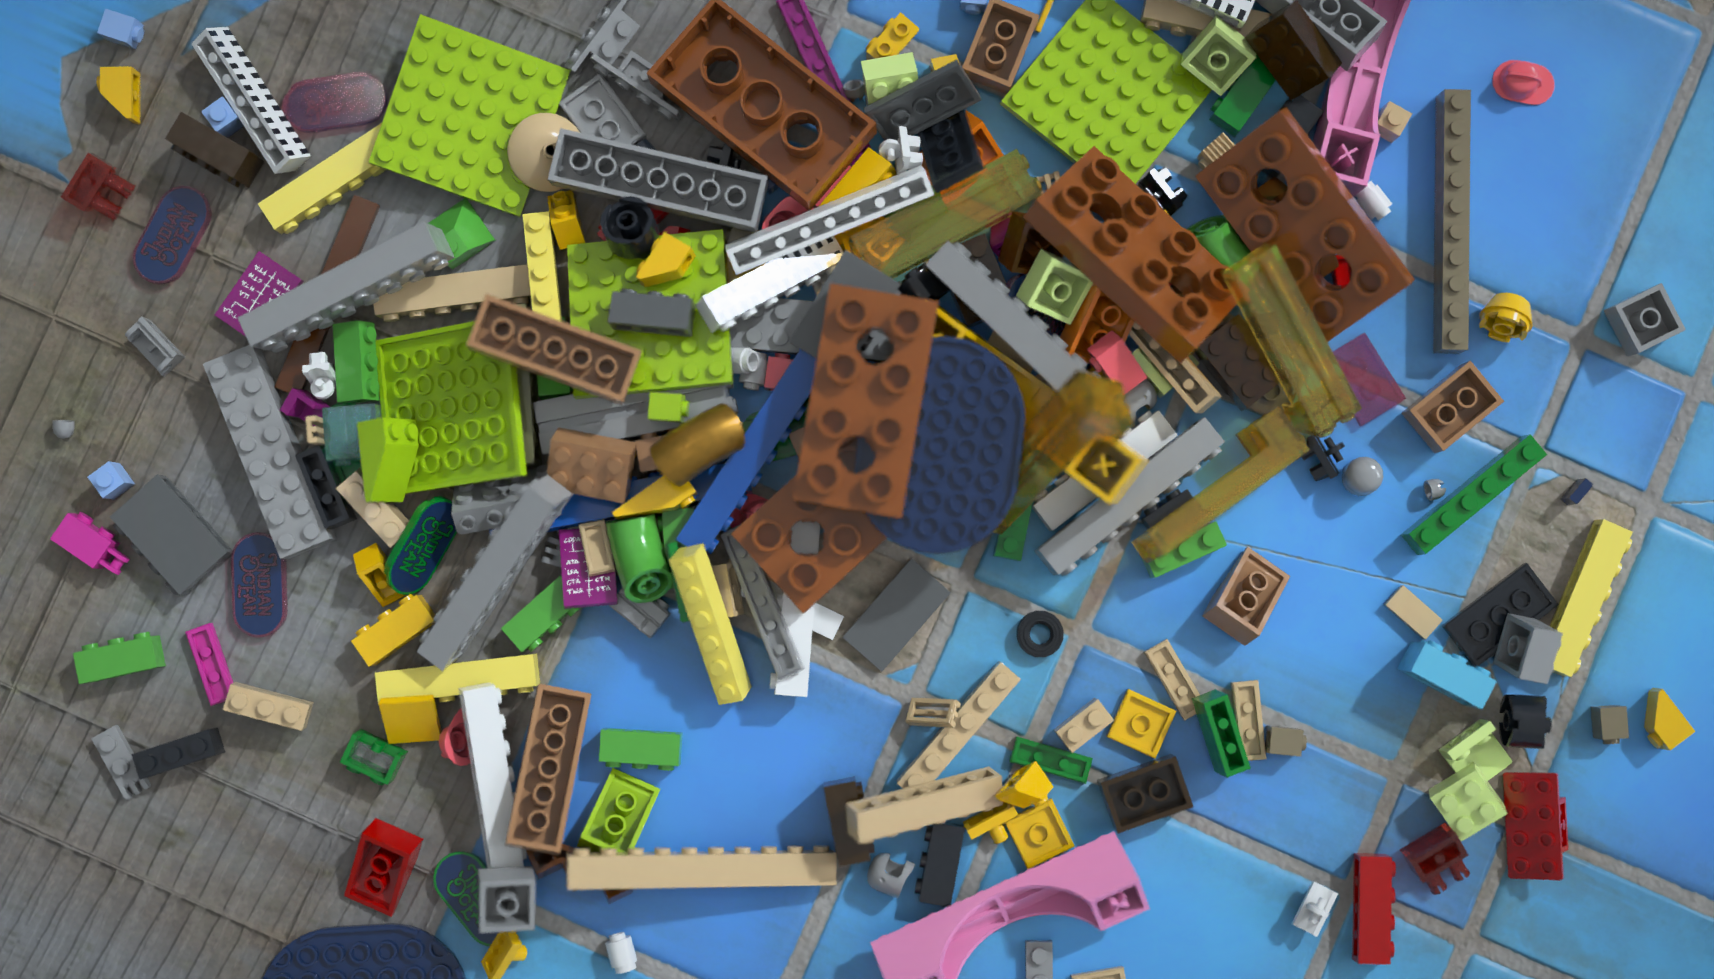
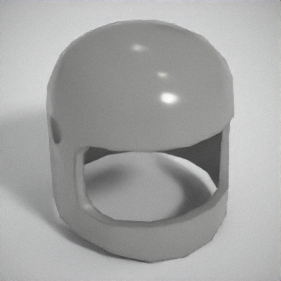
(1141, 395)
(1362, 476)
(893, 880)

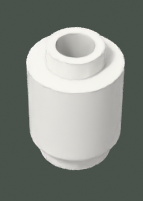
(1373, 201)
(744, 360)
(757, 378)
(621, 952)

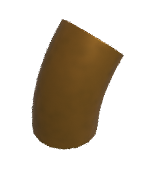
(698, 444)

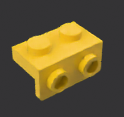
(893, 39)

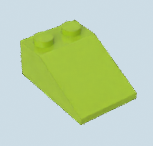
(387, 457)
(619, 813)

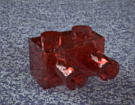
(88, 182)
(1434, 854)

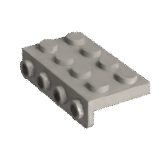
(483, 504)

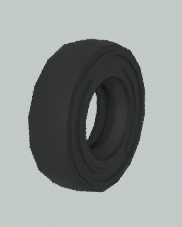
(1051, 645)

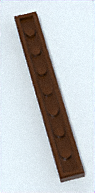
(346, 246)

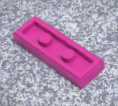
(210, 662)

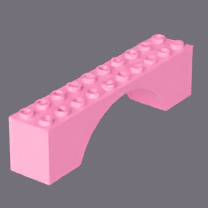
(1349, 125)
(1086, 884)

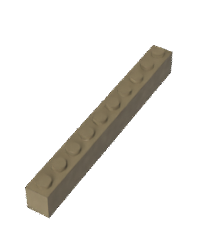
(1452, 221)

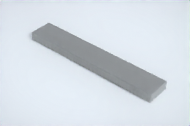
(764, 609)

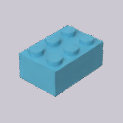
(1447, 673)

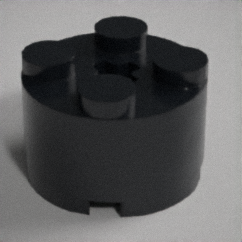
(629, 228)
(923, 284)
(1524, 721)

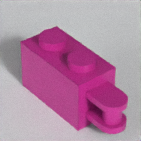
(89, 542)

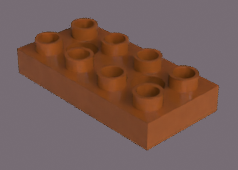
(762, 102)
(1309, 223)
(1134, 253)
(865, 400)
(808, 577)

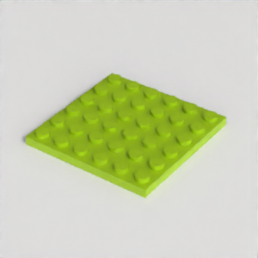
(1107, 88)
(457, 112)
(665, 360)
(460, 404)

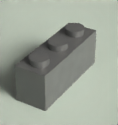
(652, 313)

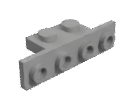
(606, 37)
(633, 75)

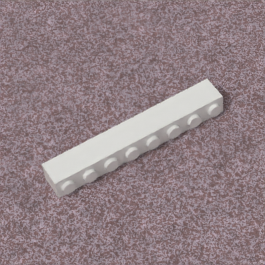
(829, 219)
(804, 540)
(490, 771)

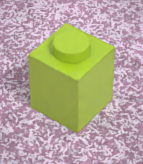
(668, 407)

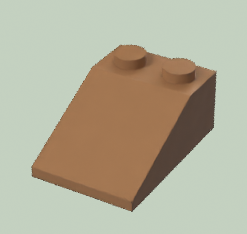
(1246, 597)

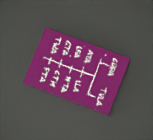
(258, 285)
(578, 587)

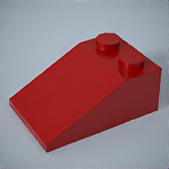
(382, 866)

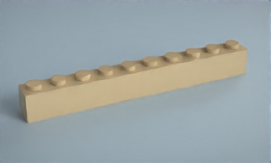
(700, 868)

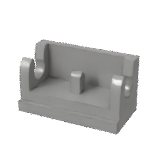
(154, 345)

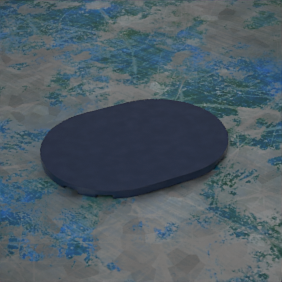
(962, 452)
(366, 953)

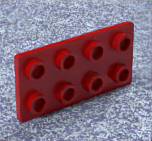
(1535, 825)

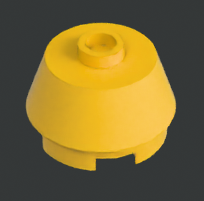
(1506, 317)

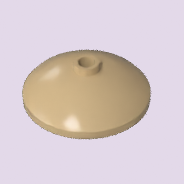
(528, 149)

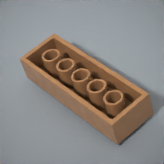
(553, 349)
(548, 769)

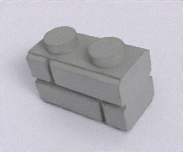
(644, 616)

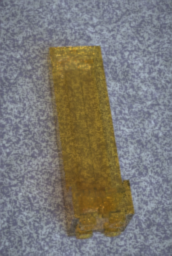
(950, 215)
(1291, 342)
(1077, 413)
(1271, 447)

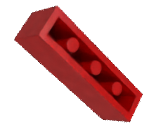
(1372, 908)

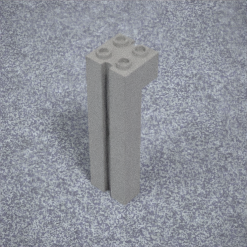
(618, 421)

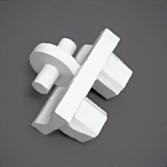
(903, 151)
(320, 375)
(1314, 908)

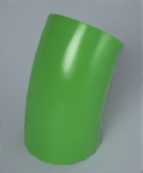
(1220, 239)
(639, 558)

